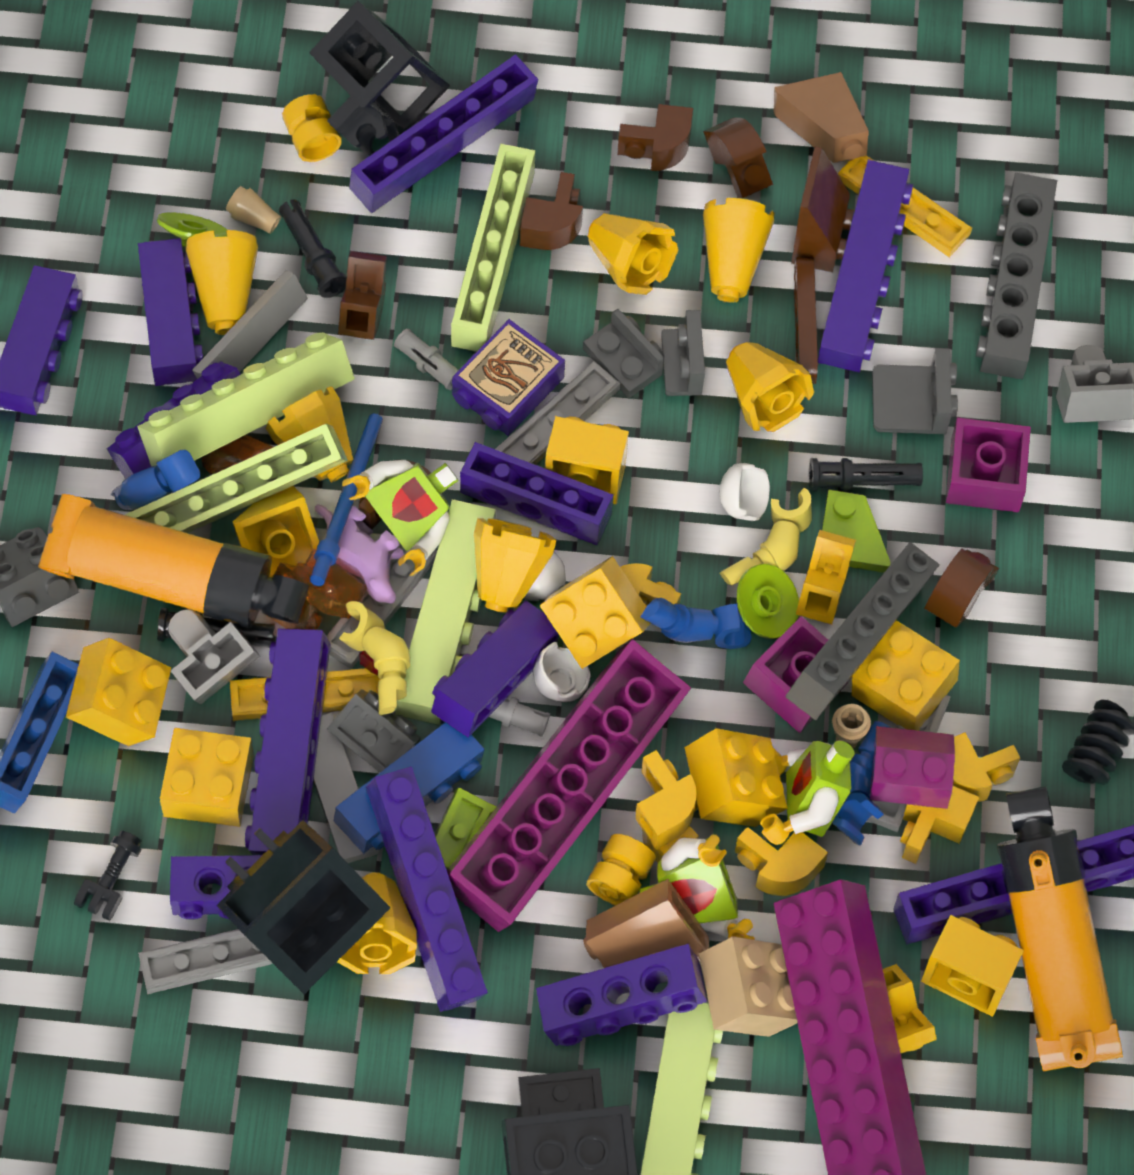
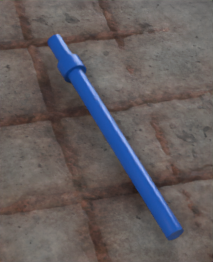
(328, 549)

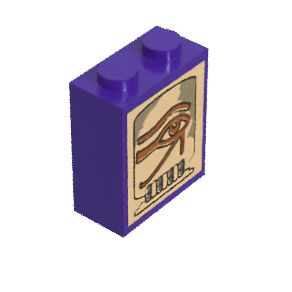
(507, 378)

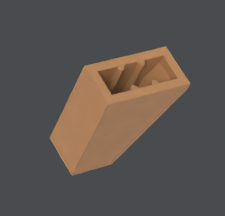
(824, 116)
(644, 926)

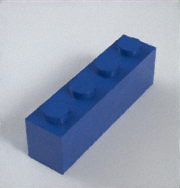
(35, 729)
(437, 765)

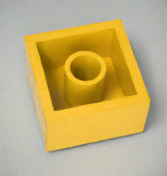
(588, 453)
(596, 612)
(905, 677)
(118, 692)
(206, 777)
(735, 777)
(972, 964)

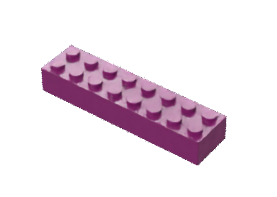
(565, 785)
(848, 1032)

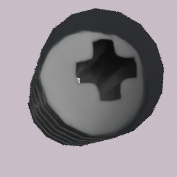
(1099, 744)

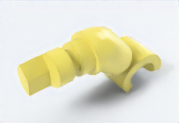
(783, 540)
(386, 649)

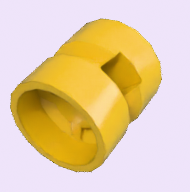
(309, 128)
(623, 866)

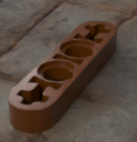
(805, 315)

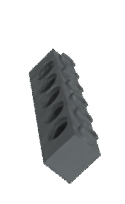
(1011, 354)
(862, 631)

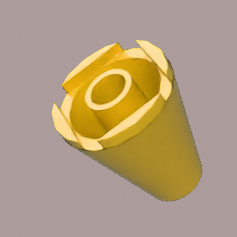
(735, 244)
(223, 275)

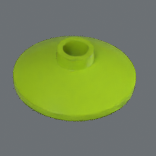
(187, 225)
(767, 600)

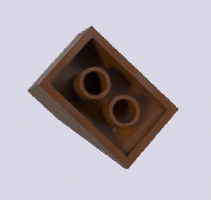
(822, 215)

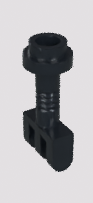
(126, 846)

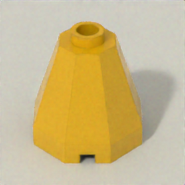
(633, 250)
(768, 386)
(309, 414)
(508, 561)
(390, 940)

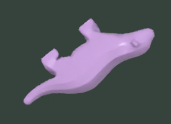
(364, 556)

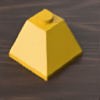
(278, 528)

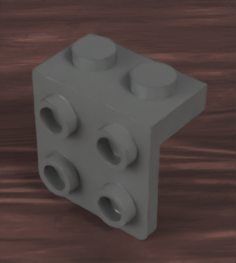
(915, 396)
(23, 585)

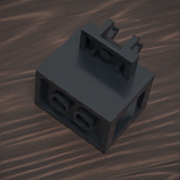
(352, 55)
(301, 904)
(568, 1128)

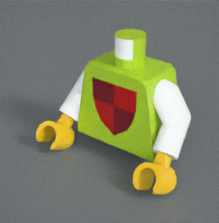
(408, 504)
(814, 787)
(704, 884)

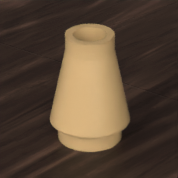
(252, 210)
(851, 724)

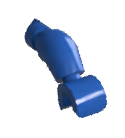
(157, 481)
(696, 624)
(858, 806)

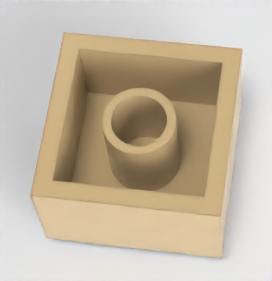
(748, 987)

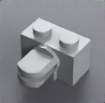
(1095, 388)
(211, 656)

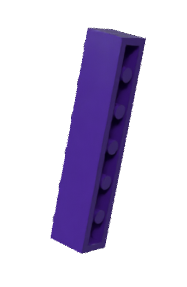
(443, 133)
(864, 265)
(289, 734)
(426, 889)

